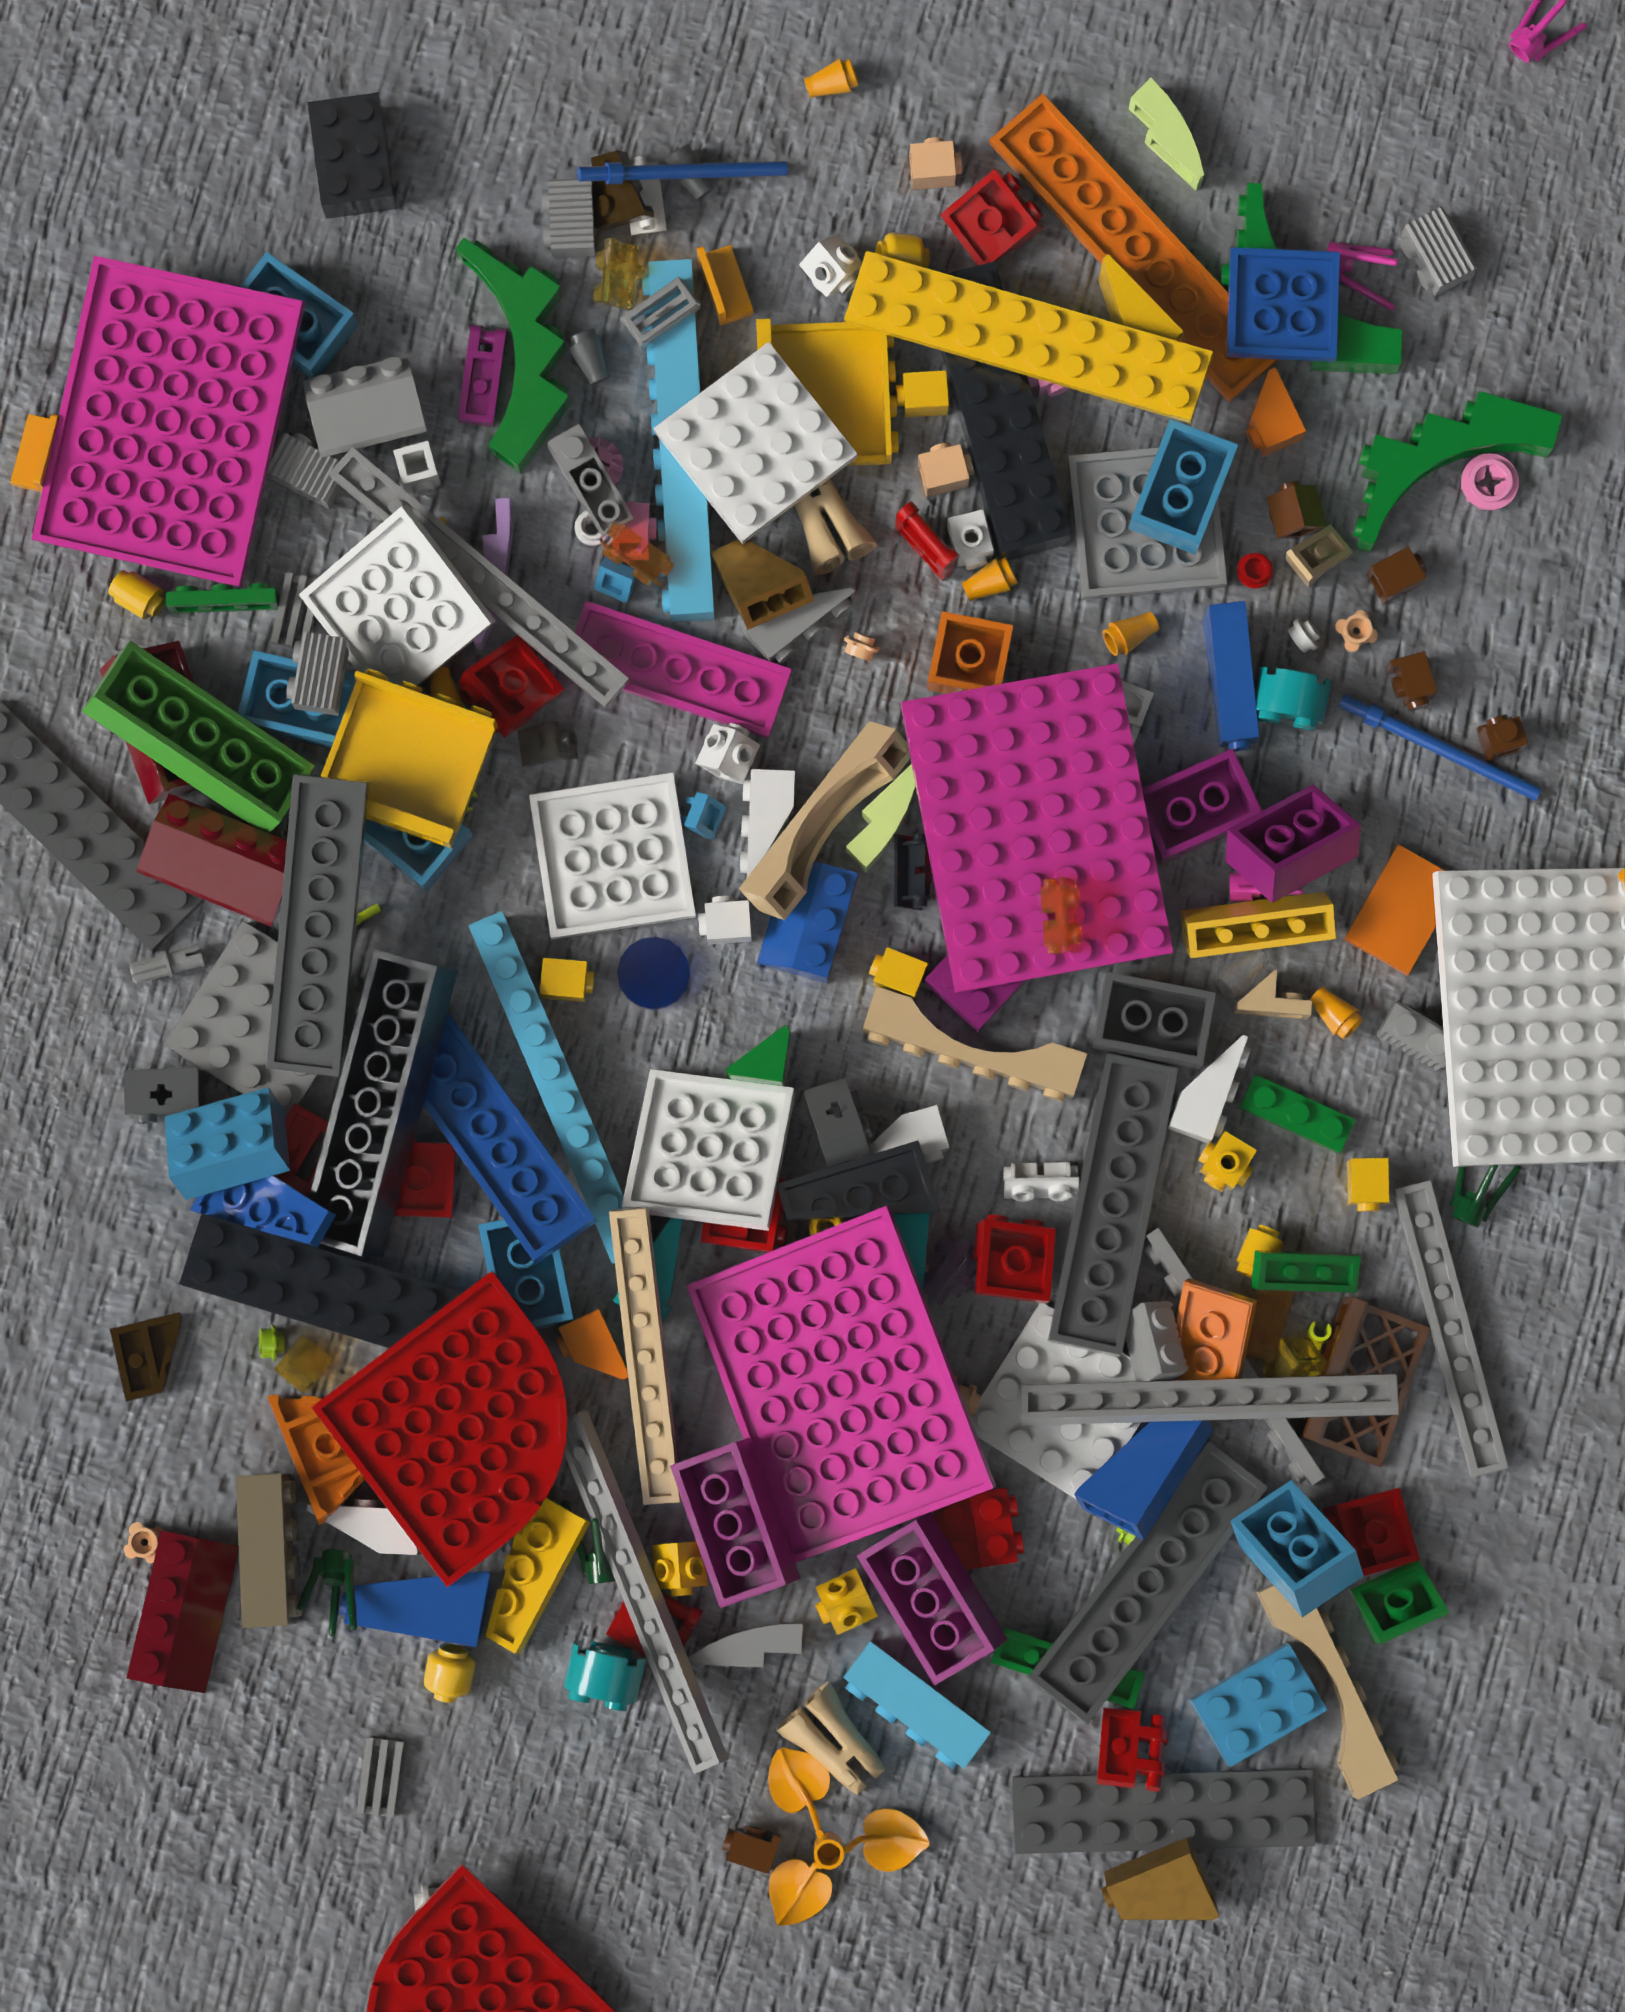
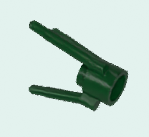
(1472, 1207)
(597, 1564)
(335, 1568)

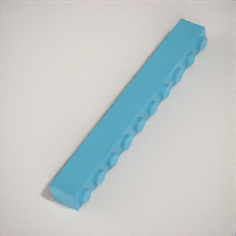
(685, 507)
(549, 1071)

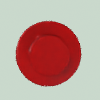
(1254, 570)

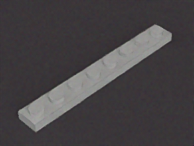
(1450, 1329)
(1281, 1433)

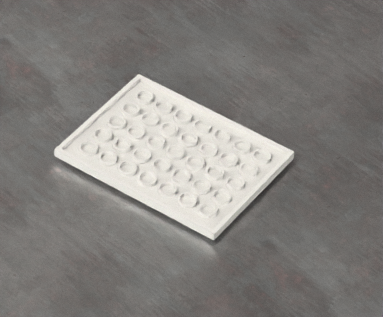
(1533, 1014)

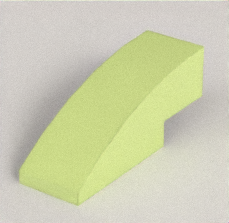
(1167, 132)
(884, 818)

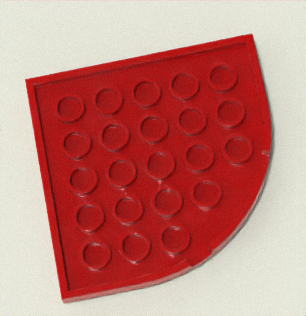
(457, 1427)
(474, 1956)

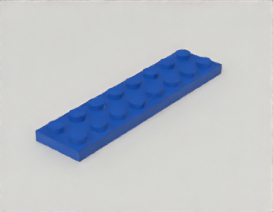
(502, 1149)

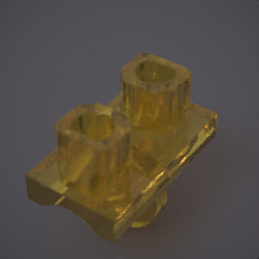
(619, 274)

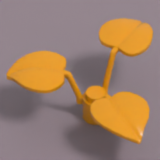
(801, 1891)

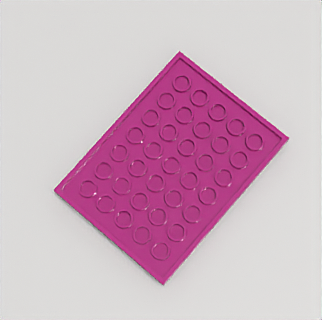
(168, 421)
(1030, 790)
(841, 1384)

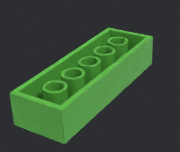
(197, 737)

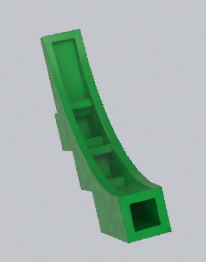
(1359, 344)
(534, 402)
(1491, 427)

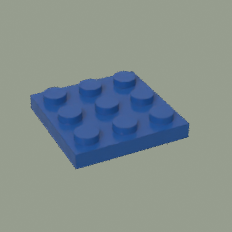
(1283, 304)

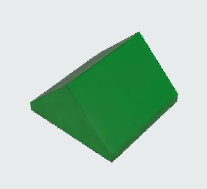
(764, 1062)
(1398, 1602)

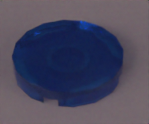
(653, 973)

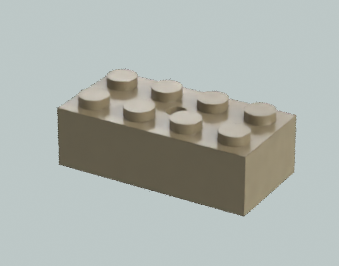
(267, 1550)

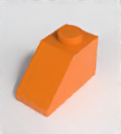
(1274, 418)
(592, 1345)

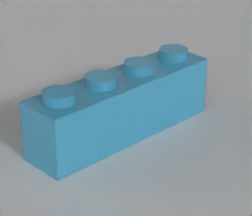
(915, 1704)

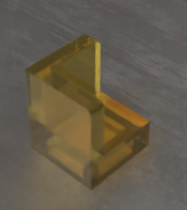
(1295, 1359)
(303, 1364)

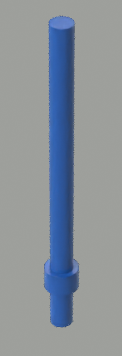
(615, 172)
(1375, 716)

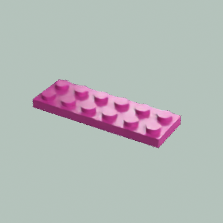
(687, 670)

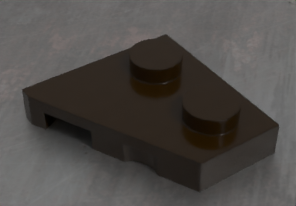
(617, 203)
(145, 1354)

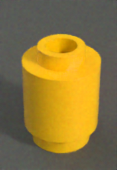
(137, 594)
(1260, 1239)

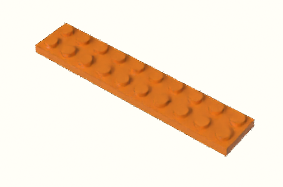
(1117, 222)

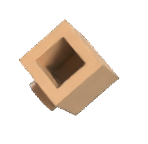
(934, 164)
(944, 469)

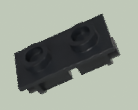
(910, 884)

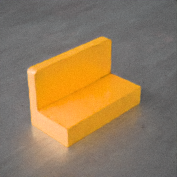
(724, 284)
(34, 452)

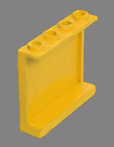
(847, 377)
(414, 754)

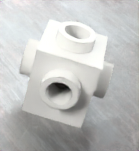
(832, 266)
(728, 752)

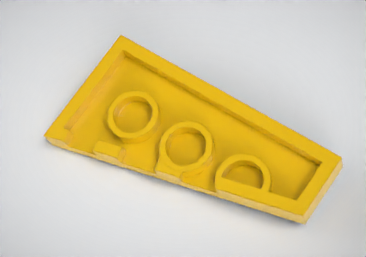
(533, 1572)

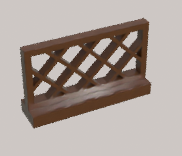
(1338, 1353)

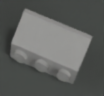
(364, 406)

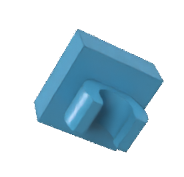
(615, 580)
(704, 815)

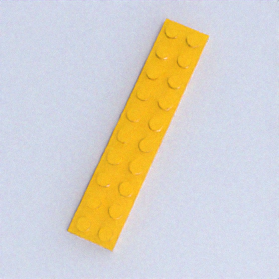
(1029, 337)

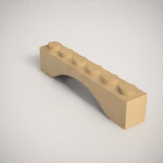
(784, 871)
(1048, 1067)
(1361, 1754)

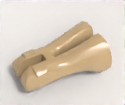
(823, 549)
(828, 1709)

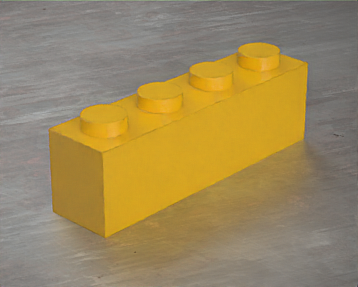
(1258, 924)

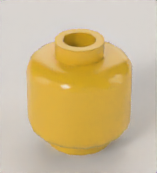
(905, 248)
(449, 1672)

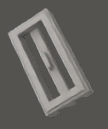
(686, 295)
(302, 582)
(376, 1808)

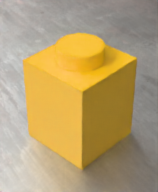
(923, 394)
(898, 972)
(566, 980)
(1368, 1183)

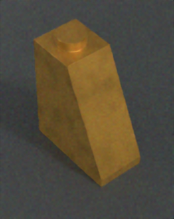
(760, 582)
(1161, 1886)

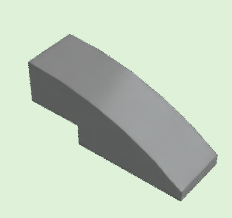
(748, 1646)

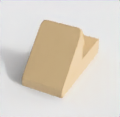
(1317, 554)
(1262, 1002)

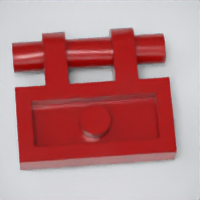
(1119, 1749)

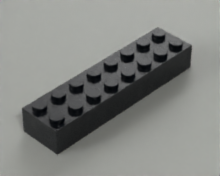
(1007, 449)
(380, 1099)
(308, 1283)

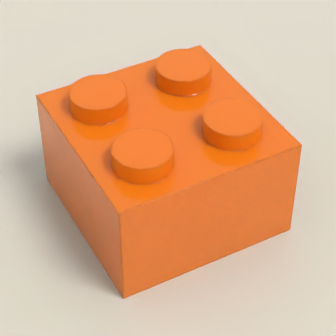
(968, 653)

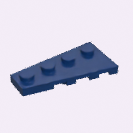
(270, 1208)

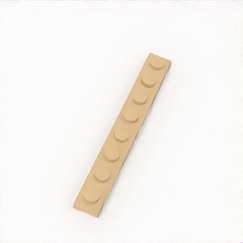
(645, 1353)

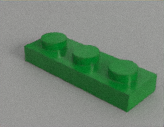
(222, 599)
(1296, 1114)
(1305, 1271)

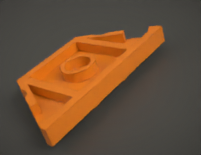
(318, 1458)

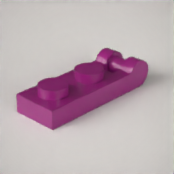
(482, 376)

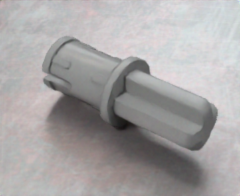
(167, 964)

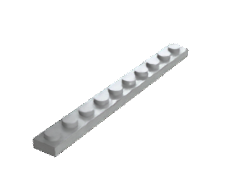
(488, 583)
(1209, 1400)
(642, 1596)

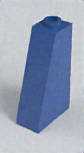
(1231, 674)
(1144, 1475)
(425, 1607)

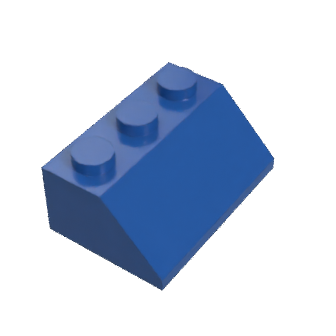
(811, 933)

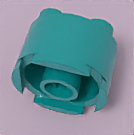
(1291, 697)
(604, 1674)

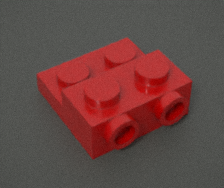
(993, 218)
(510, 685)
(748, 1238)
(1014, 1259)
(982, 1529)
(1376, 1529)

